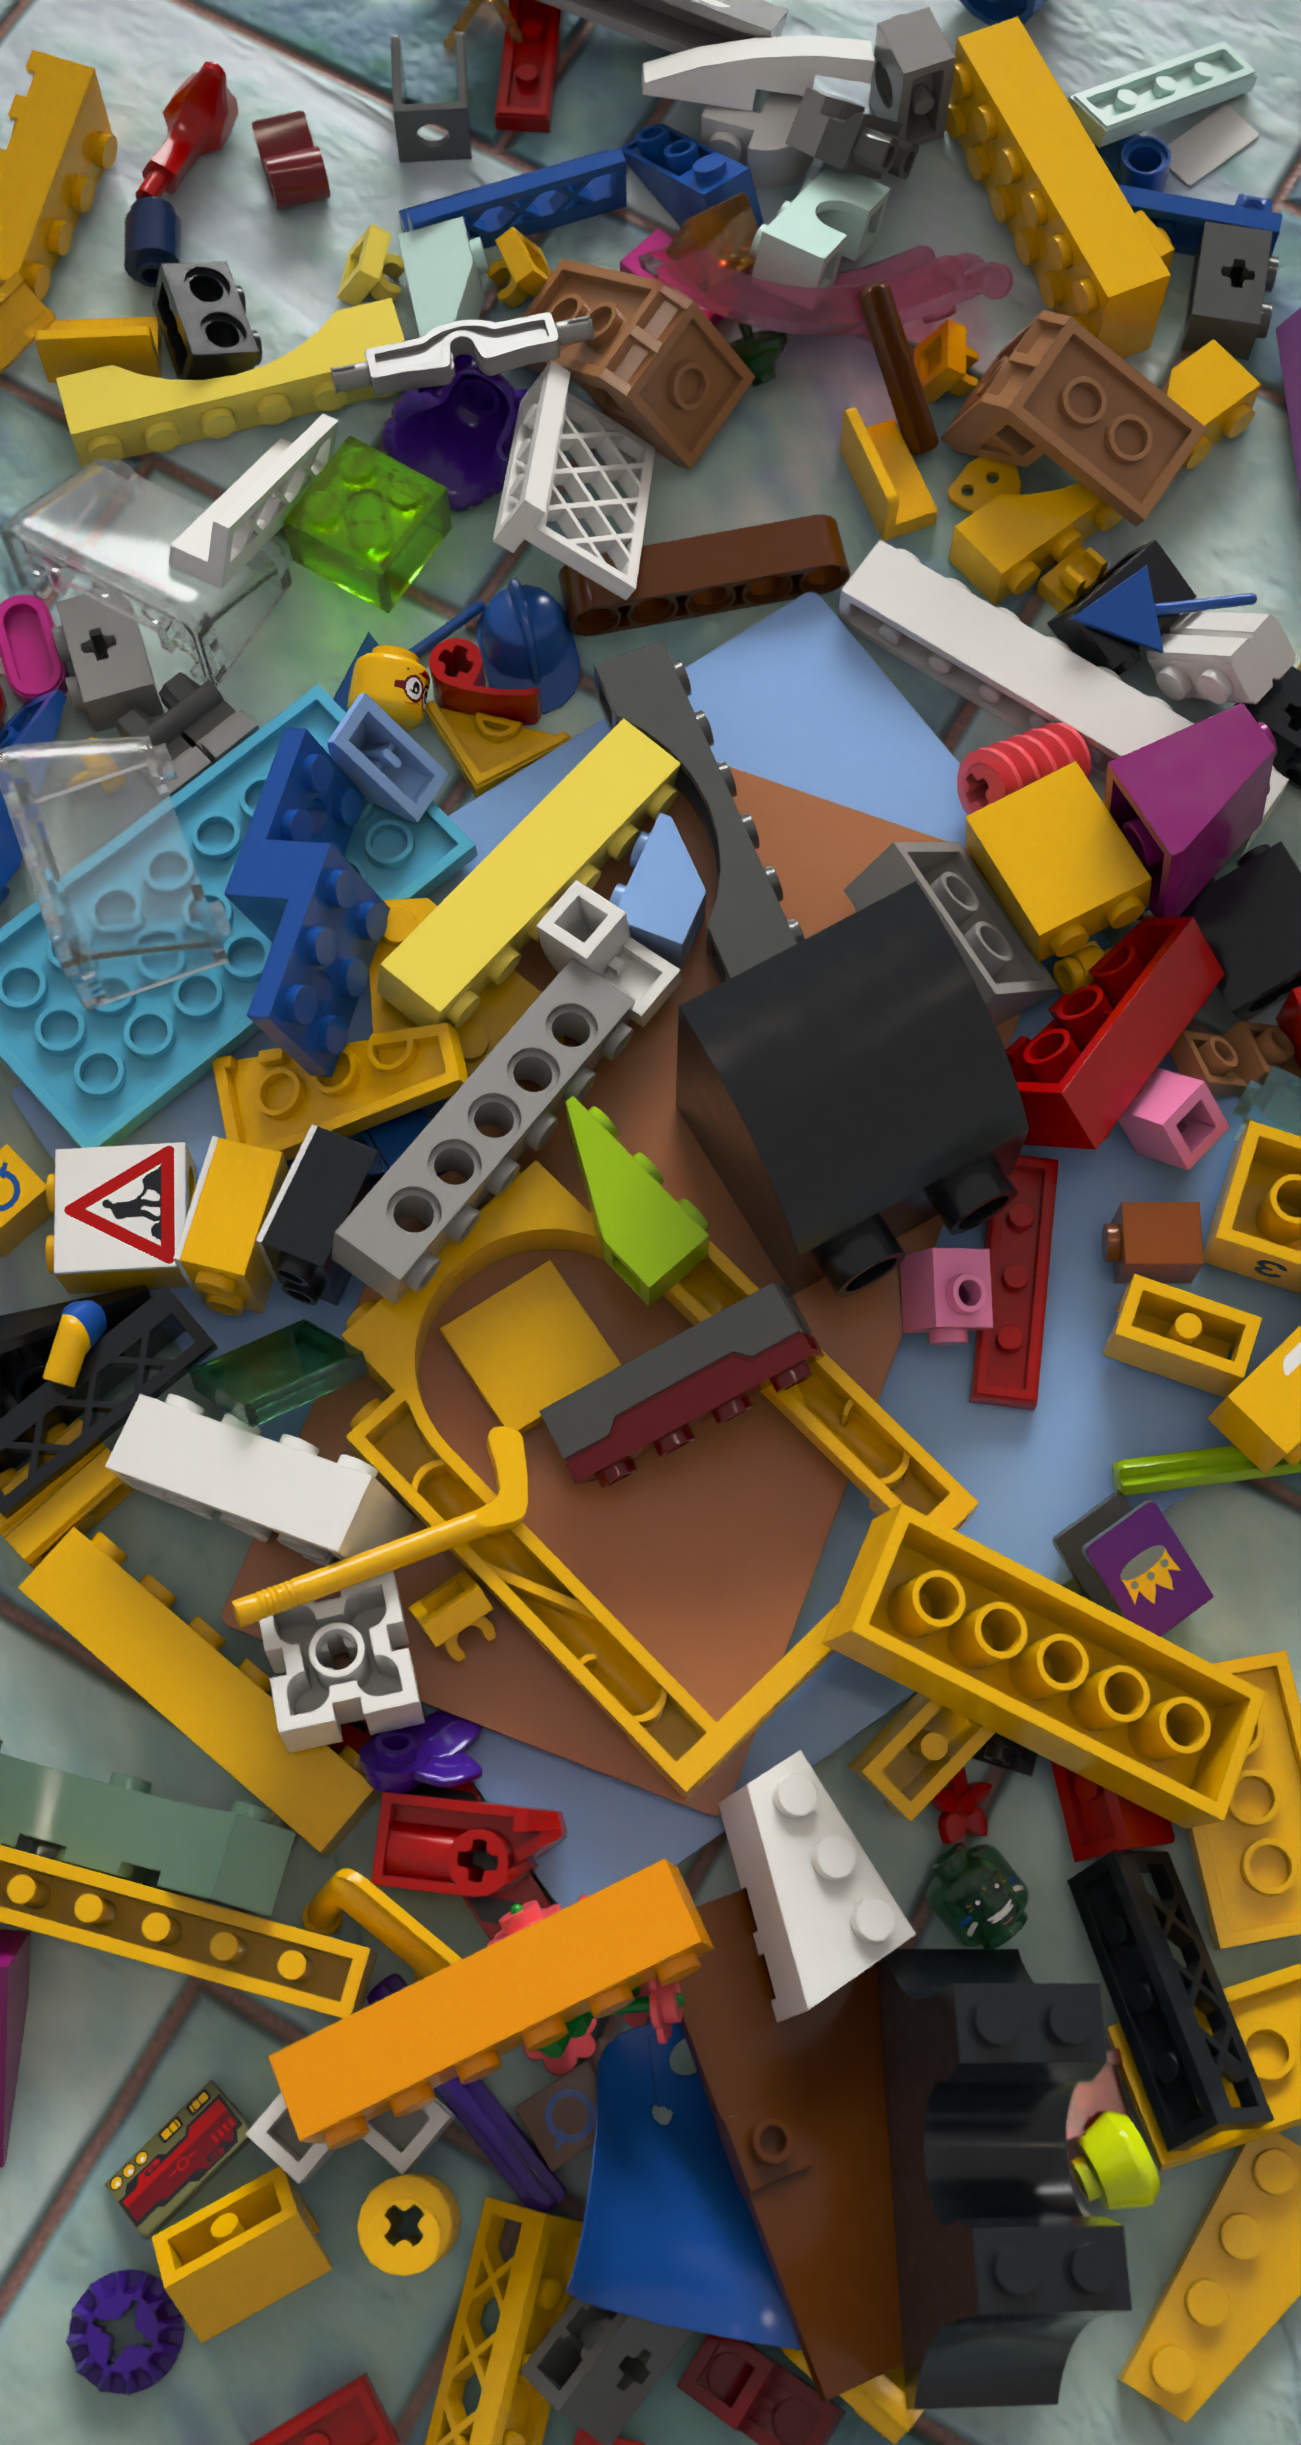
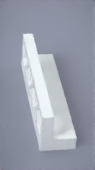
(253, 507)

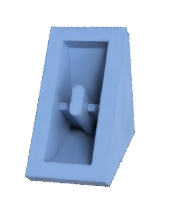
(385, 760)

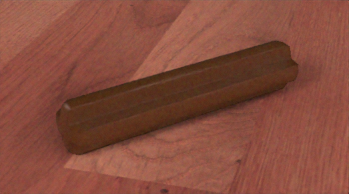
(898, 368)

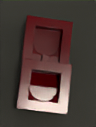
(758, 2395)

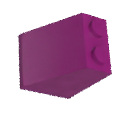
(1192, 801)

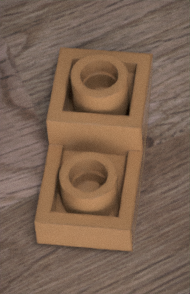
(1235, 1057)

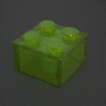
(368, 523)

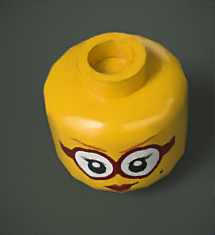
(394, 682)

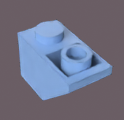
(663, 894)

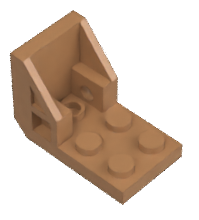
(651, 358)
(1083, 408)

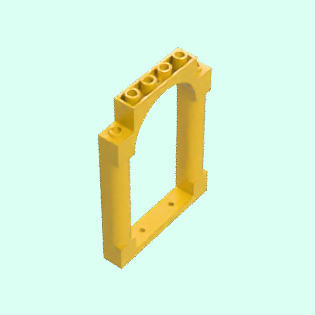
(516, 1565)

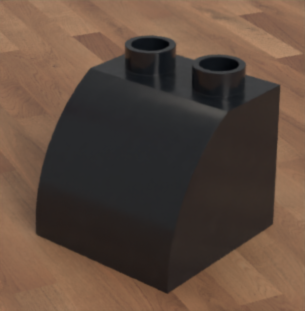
(853, 1094)

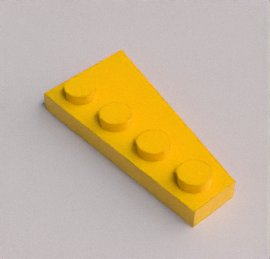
(1228, 2282)

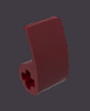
(290, 160)

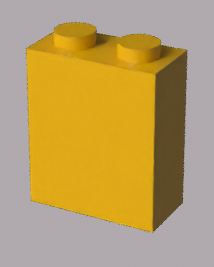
(1058, 862)

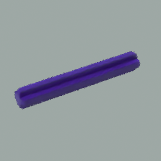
(493, 2130)

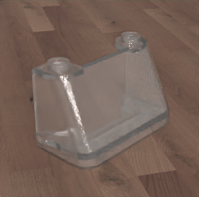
(112, 542)
(111, 864)

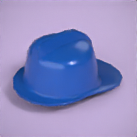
(529, 644)

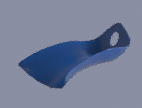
(664, 2211)

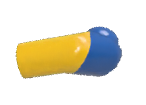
(77, 1333)

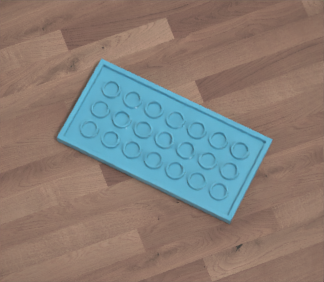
(130, 1058)

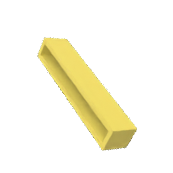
(496, 908)

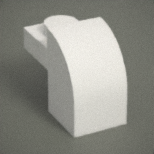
(758, 139)
(599, 937)

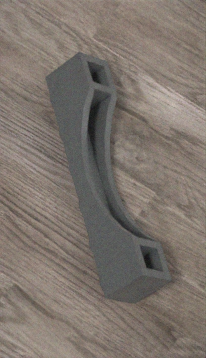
(747, 914)

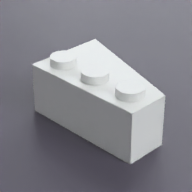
(809, 1886)

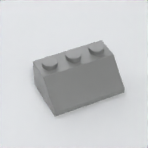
(972, 915)

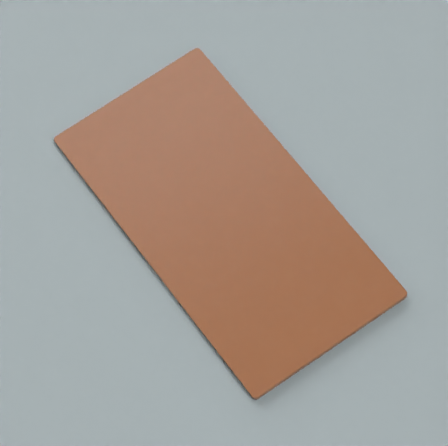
(699, 1545)

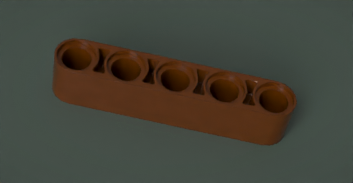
(712, 575)

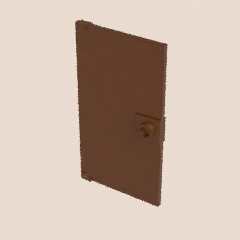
(805, 2144)

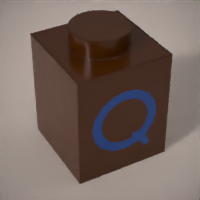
(563, 2116)

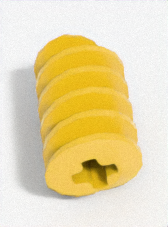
(380, 2221)

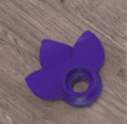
(422, 1753)

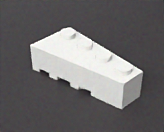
(255, 1481)

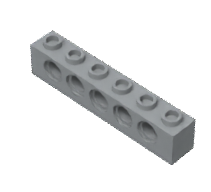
(572, 1006)

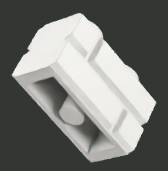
(1222, 657)

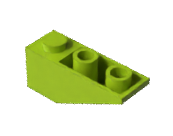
(637, 1222)

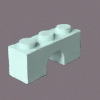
(827, 220)

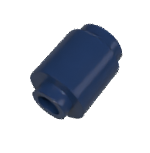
(151, 239)

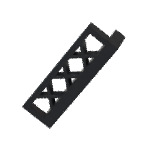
(104, 1367)
(1157, 1998)

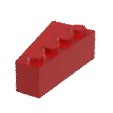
(1112, 1032)

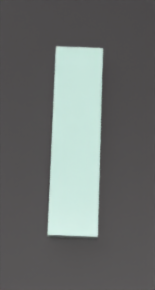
(1162, 93)

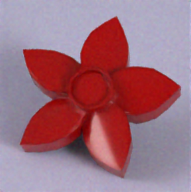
(960, 1808)

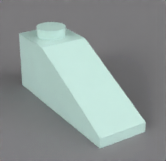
(443, 273)

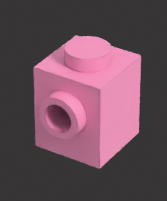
(1173, 1119)
(946, 1293)

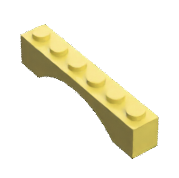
(135, 414)

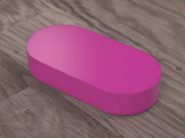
(30, 649)

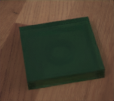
(278, 1372)

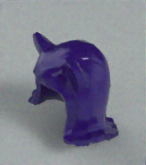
(457, 432)

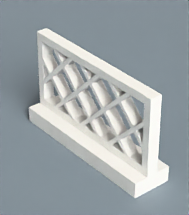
(539, 466)

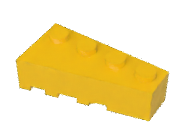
(50, 166)

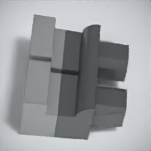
(848, 138)
(195, 729)

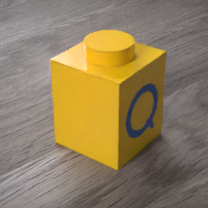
(21, 1201)

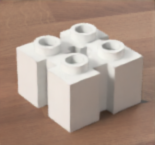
(374, 1687)

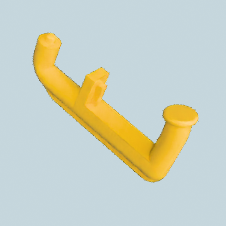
(381, 1917)

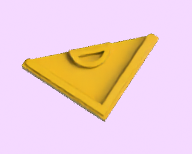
(489, 746)

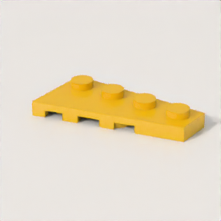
(275, 1101)

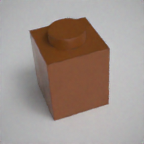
(1154, 1241)

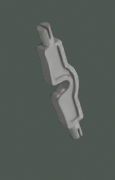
(431, 358)

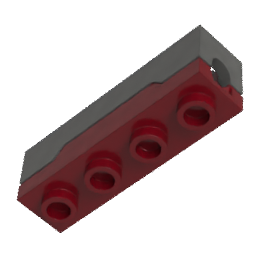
(682, 1384)

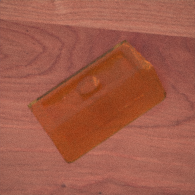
(724, 229)

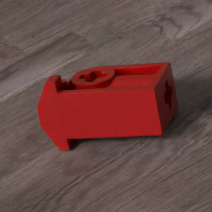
(432, 1839)

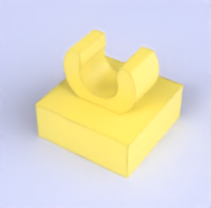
(366, 268)

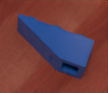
(686, 173)

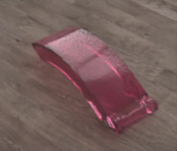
(918, 280)

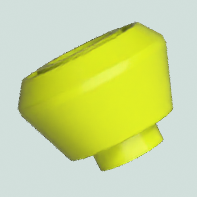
(1115, 2164)

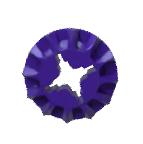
(156, 2318)

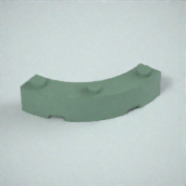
(144, 1837)

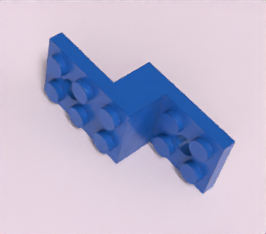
(307, 903)

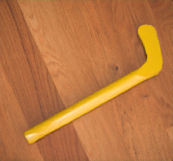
(504, 1512)

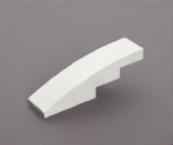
(733, 70)

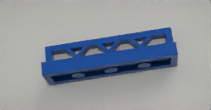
(531, 200)

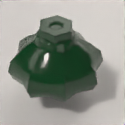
(760, 351)

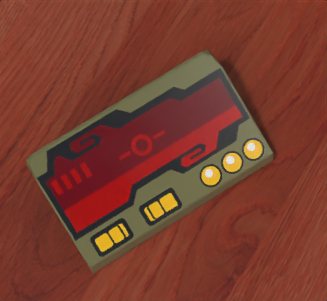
(179, 2160)

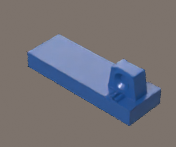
(1185, 216)

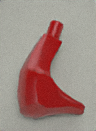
(197, 124)

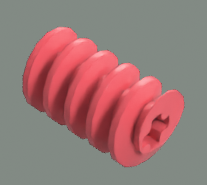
(1017, 762)

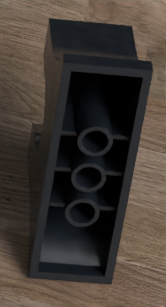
(984, 2206)

